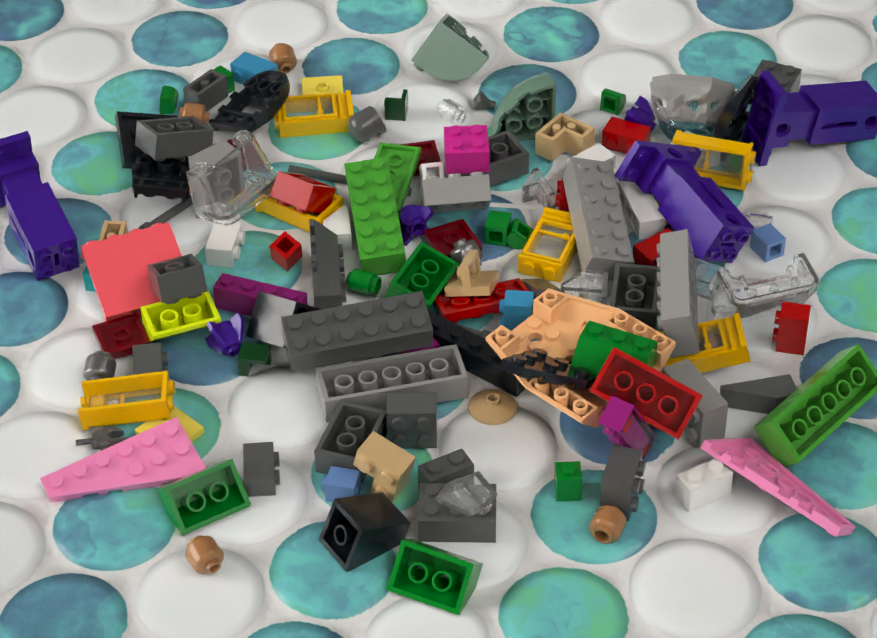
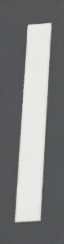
(518, 206)

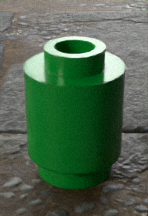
(363, 282)

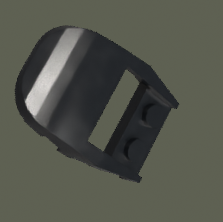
(263, 92)
(737, 111)
(160, 177)

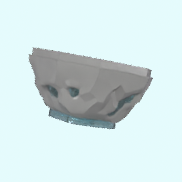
(689, 101)

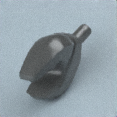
(104, 438)

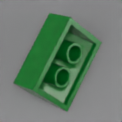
(425, 272)
(598, 341)
(204, 496)
(434, 576)

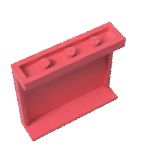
(121, 270)

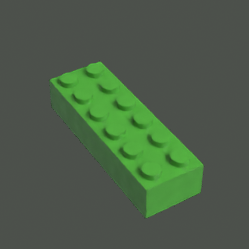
(375, 216)
(818, 406)

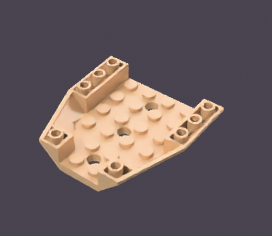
(558, 324)

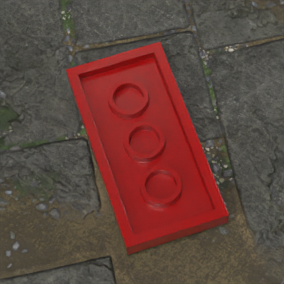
(475, 306)

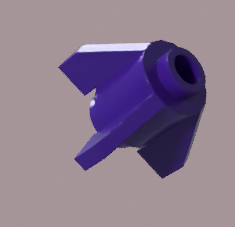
(642, 114)
(413, 221)
(226, 336)

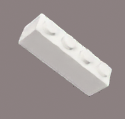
(640, 209)

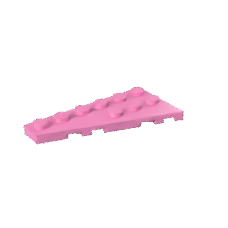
(136, 463)
(772, 477)

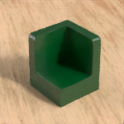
(396, 108)
(252, 354)

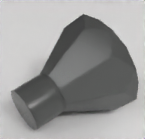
(481, 101)

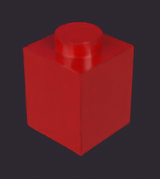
(286, 251)

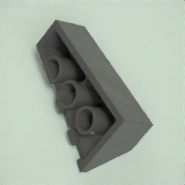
(326, 267)

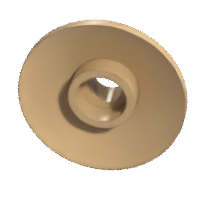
(492, 407)

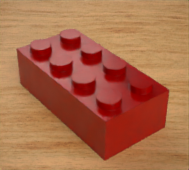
(655, 395)

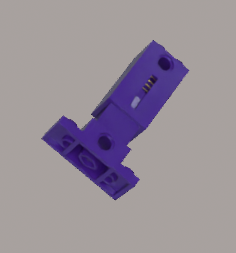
(814, 113)
(687, 199)
(34, 211)

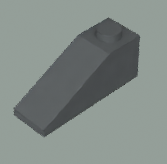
(759, 394)

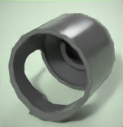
(365, 124)

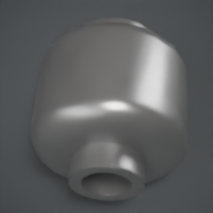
(462, 248)
(99, 366)

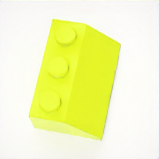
(186, 315)

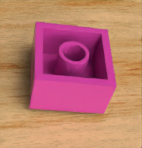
(466, 149)

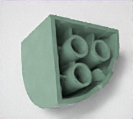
(450, 52)
(526, 108)

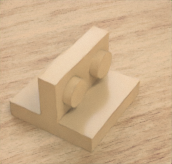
(470, 279)

